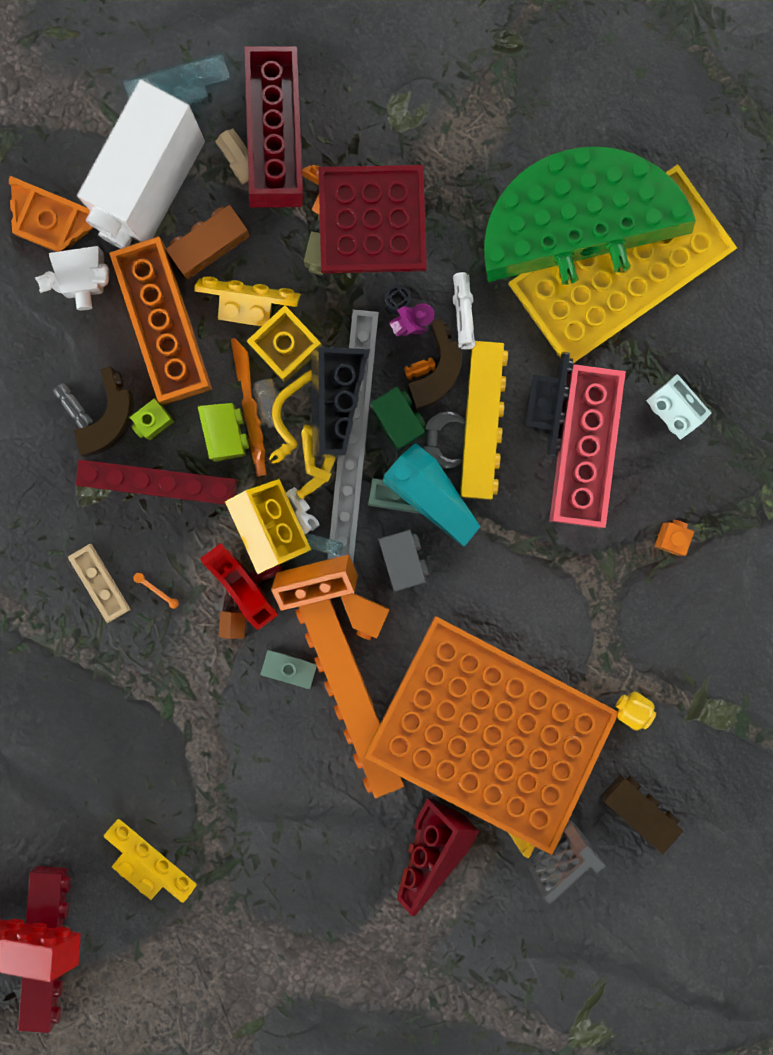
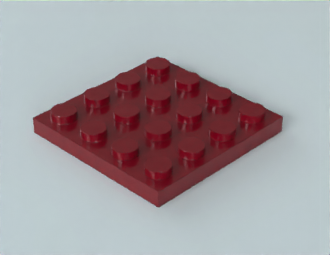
(372, 219)

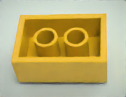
(268, 525)

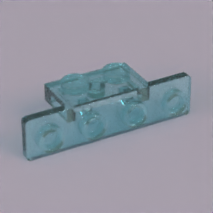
(186, 80)

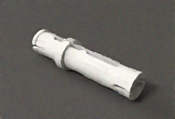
(463, 301)

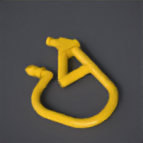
(320, 475)

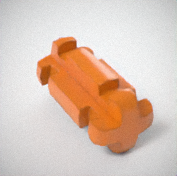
(420, 368)

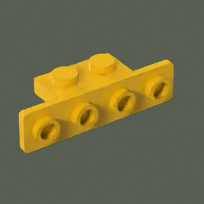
(246, 303)
(145, 865)

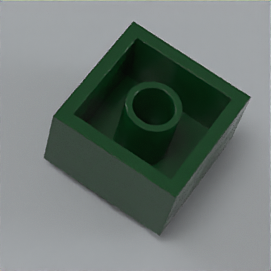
(398, 419)

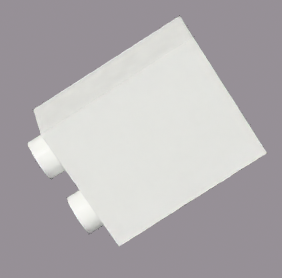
(141, 166)

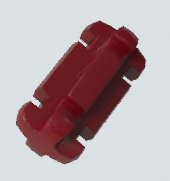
(266, 574)

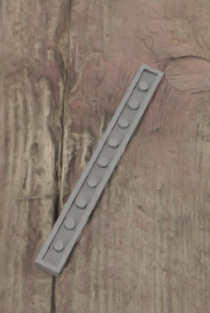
(350, 466)

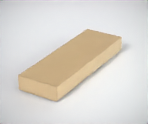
(99, 583)

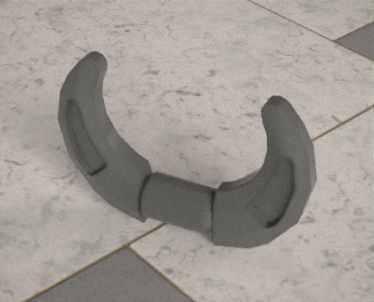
(434, 425)

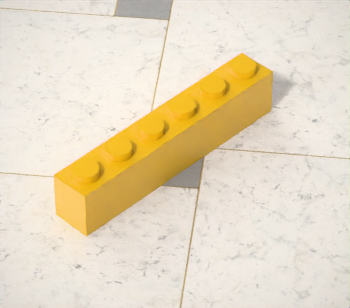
(482, 420)

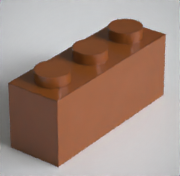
(207, 241)

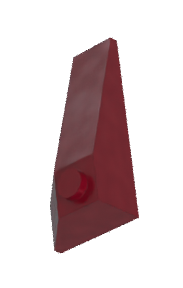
(439, 846)

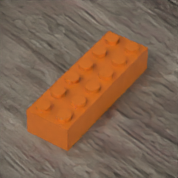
(160, 321)

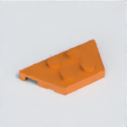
(46, 217)

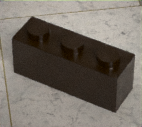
(642, 813)

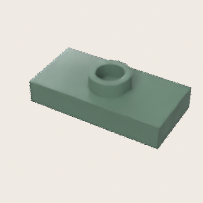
(288, 669)

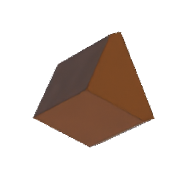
(232, 625)

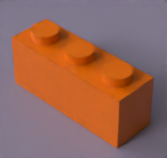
(314, 582)

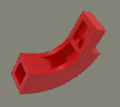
(240, 585)

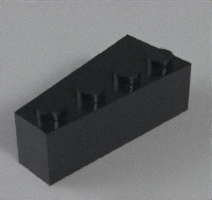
(335, 394)

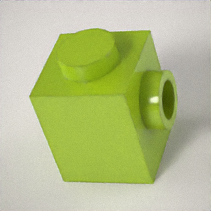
(151, 420)

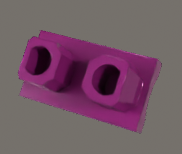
(413, 320)

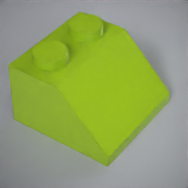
(223, 431)

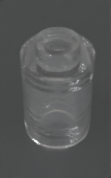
(265, 395)

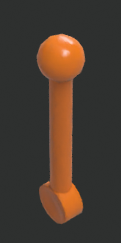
(139, 578)

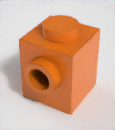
(674, 538)

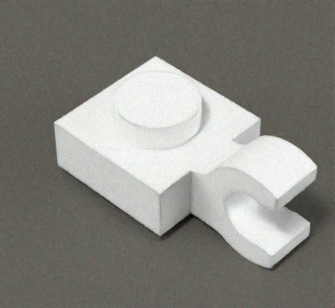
(300, 507)

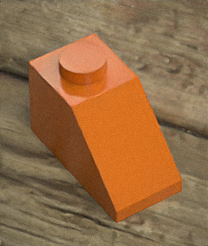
(364, 615)

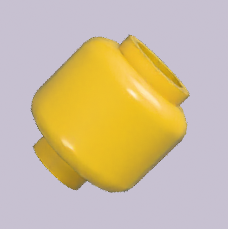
(635, 710)

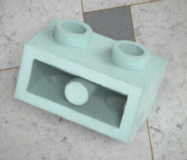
(678, 407)

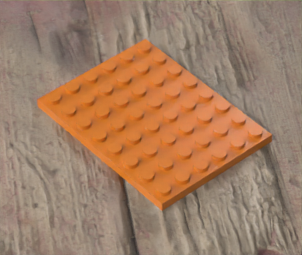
(492, 735)

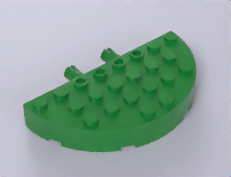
(582, 208)

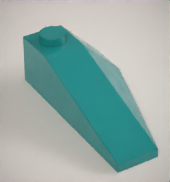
(427, 488)

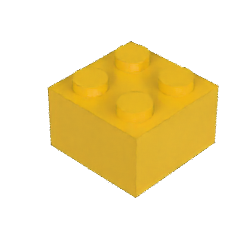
(284, 343)

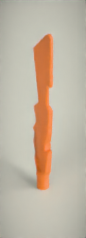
(249, 408)

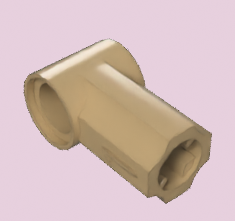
(236, 154)

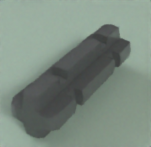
(72, 406)

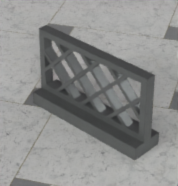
(569, 861)

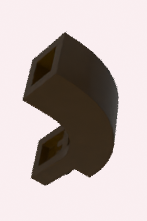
(435, 386)
(114, 422)

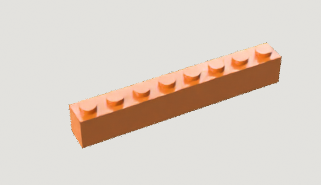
(348, 689)

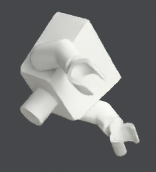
(76, 275)

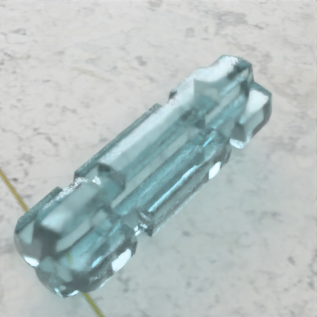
(324, 545)

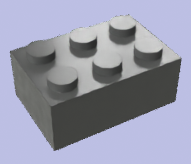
(402, 560)

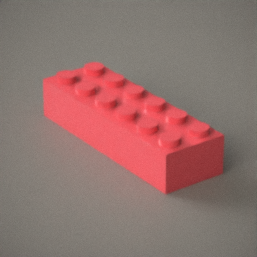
(587, 447)

